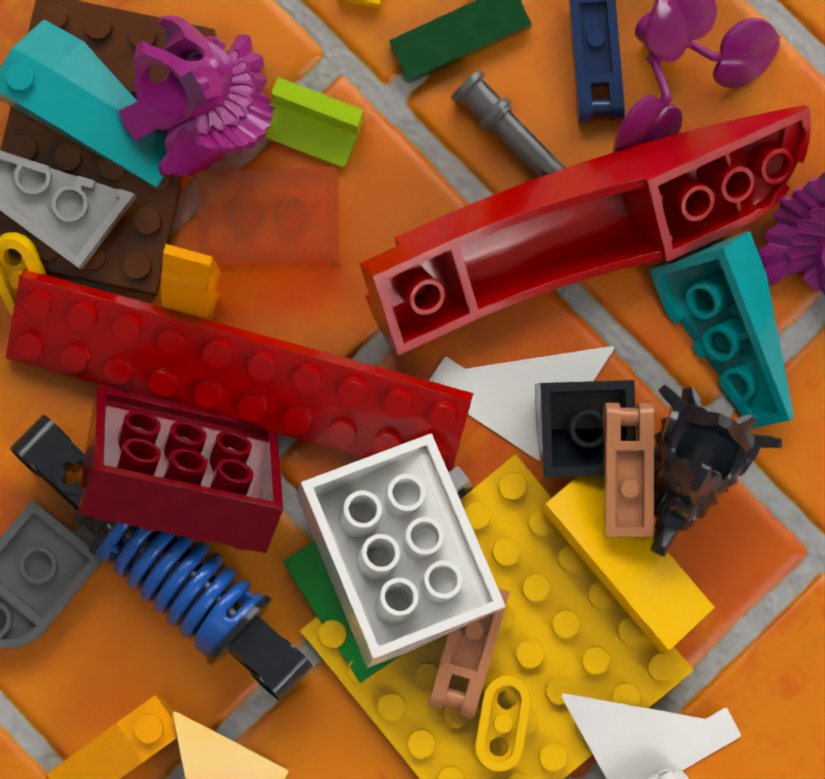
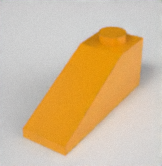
(123, 744)

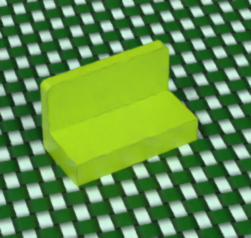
(314, 123)

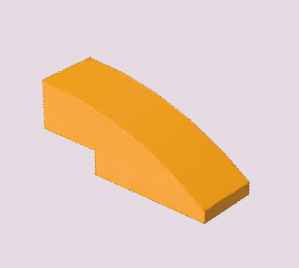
(189, 282)

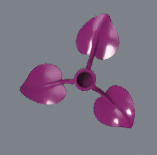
(666, 34)

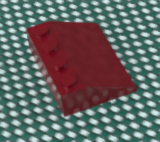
(181, 471)

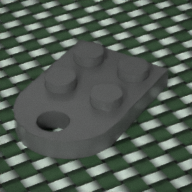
(39, 573)

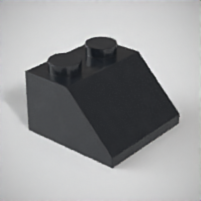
(572, 424)

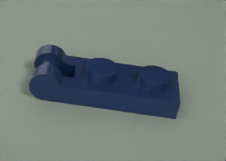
(596, 58)

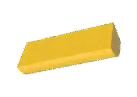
(644, 583)

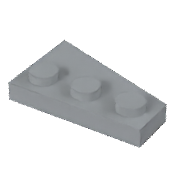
(60, 208)

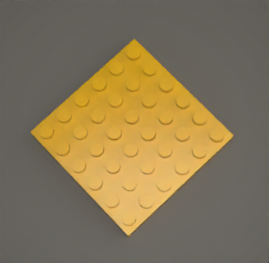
(554, 636)

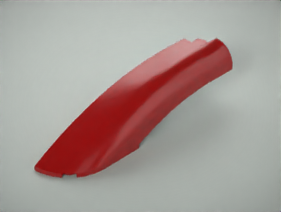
(583, 224)

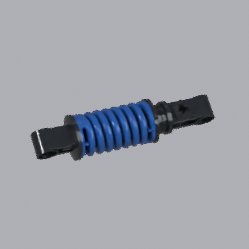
(173, 574)

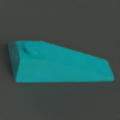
(76, 95)
(728, 312)

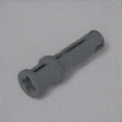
(496, 116)

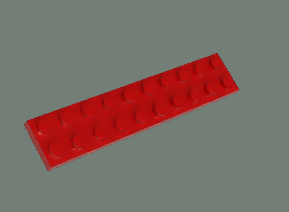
(229, 370)

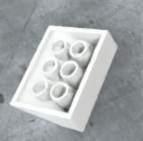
(399, 549)

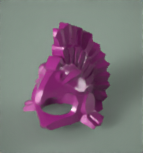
(205, 102)
(799, 236)

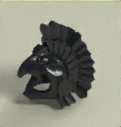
(697, 461)

